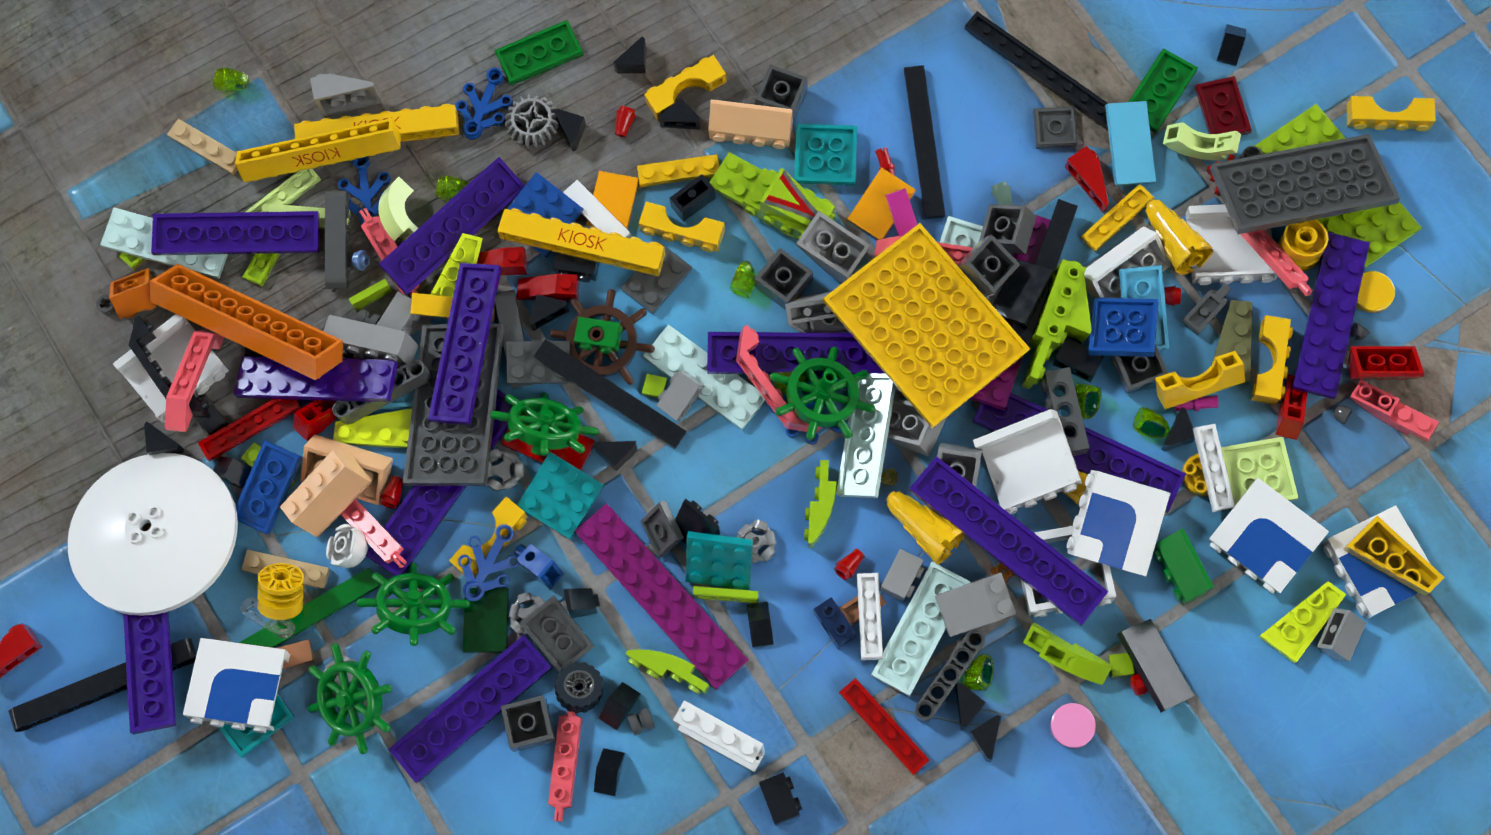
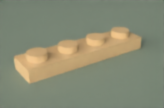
(203, 146)
(314, 575)

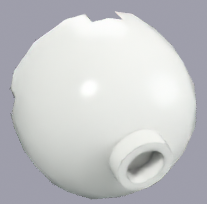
(347, 547)

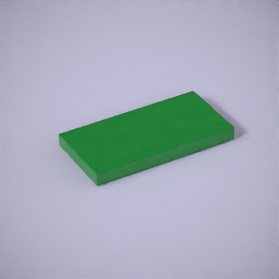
(539, 52)
(1163, 86)

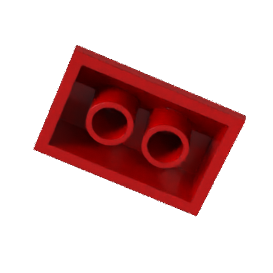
(1384, 362)

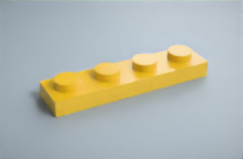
(677, 170)

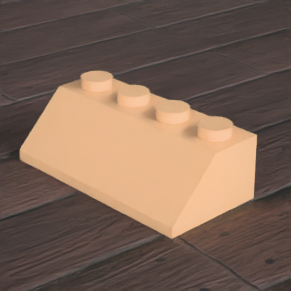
(750, 124)
(374, 465)
(326, 492)

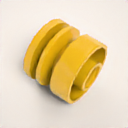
(1304, 243)
(280, 591)

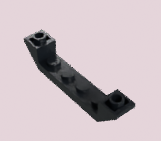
(140, 337)

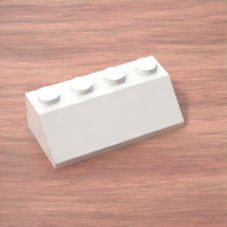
(1138, 250)

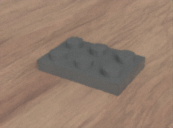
(652, 290)
(525, 369)
(556, 633)

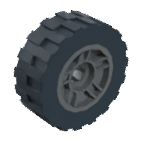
(573, 677)

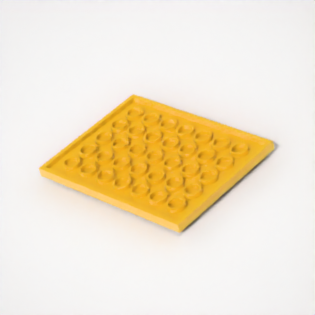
(926, 325)

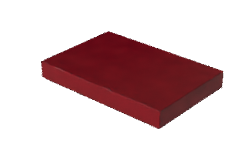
(1223, 106)

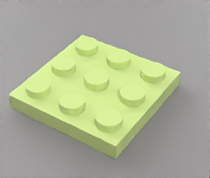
(1260, 460)

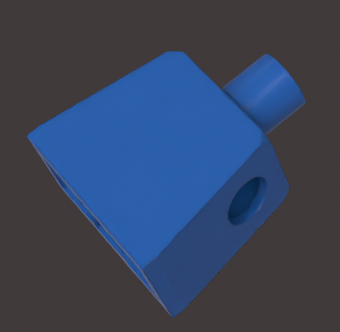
(538, 565)

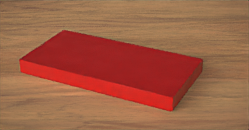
(567, 454)

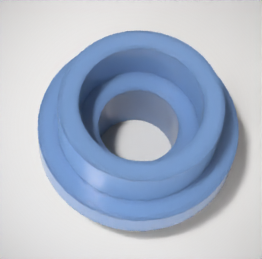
(360, 260)

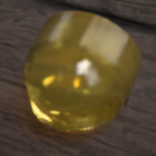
(889, 473)

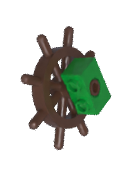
(604, 337)

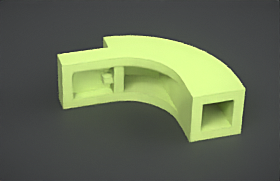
(1200, 145)
(393, 212)

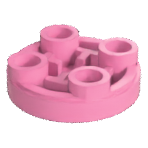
(1072, 725)

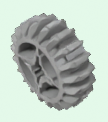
(517, 116)

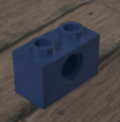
(834, 623)

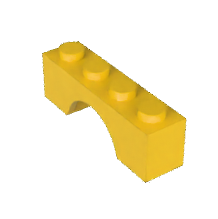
(705, 74)
(1365, 113)
(706, 234)
(1274, 335)
(1224, 372)
(505, 513)

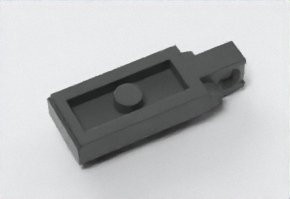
(1206, 309)

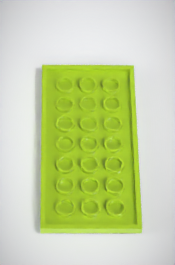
(1381, 226)

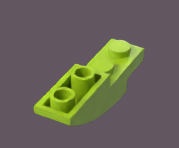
(821, 511)
(1067, 656)
(660, 663)

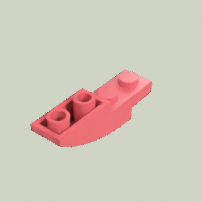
(1392, 412)

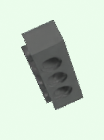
(1063, 380)

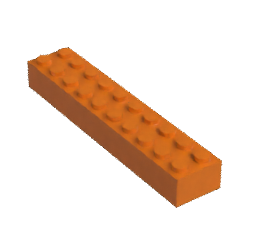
(246, 321)

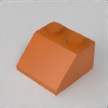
(131, 294)

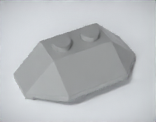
(812, 315)

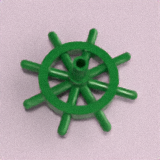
(822, 392)
(544, 423)
(413, 604)
(349, 698)

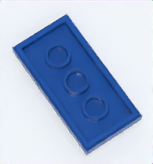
(267, 487)

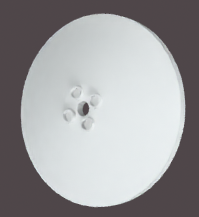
(171, 561)

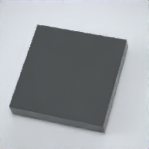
(1055, 127)
(662, 529)

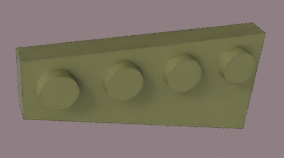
(1237, 334)

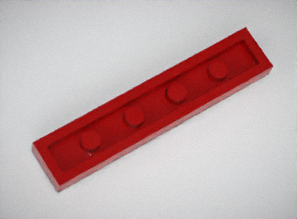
(247, 427)
(884, 726)

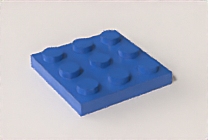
(546, 200)
(1123, 327)

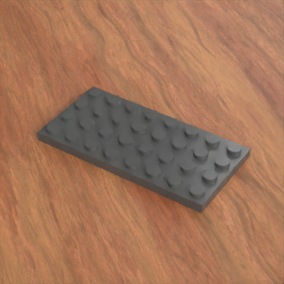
(1304, 184)
(446, 451)

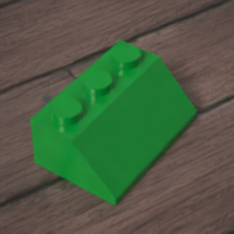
(1182, 567)

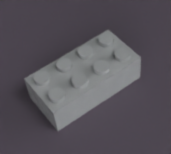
(372, 341)

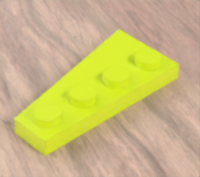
(465, 251)
(377, 430)
(1301, 625)

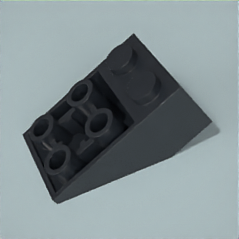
(694, 520)

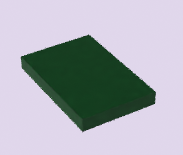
(486, 622)

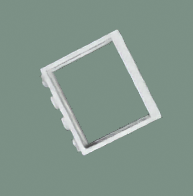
(1041, 610)

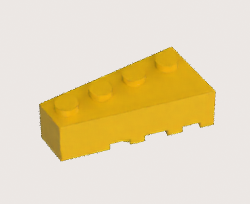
(1391, 554)

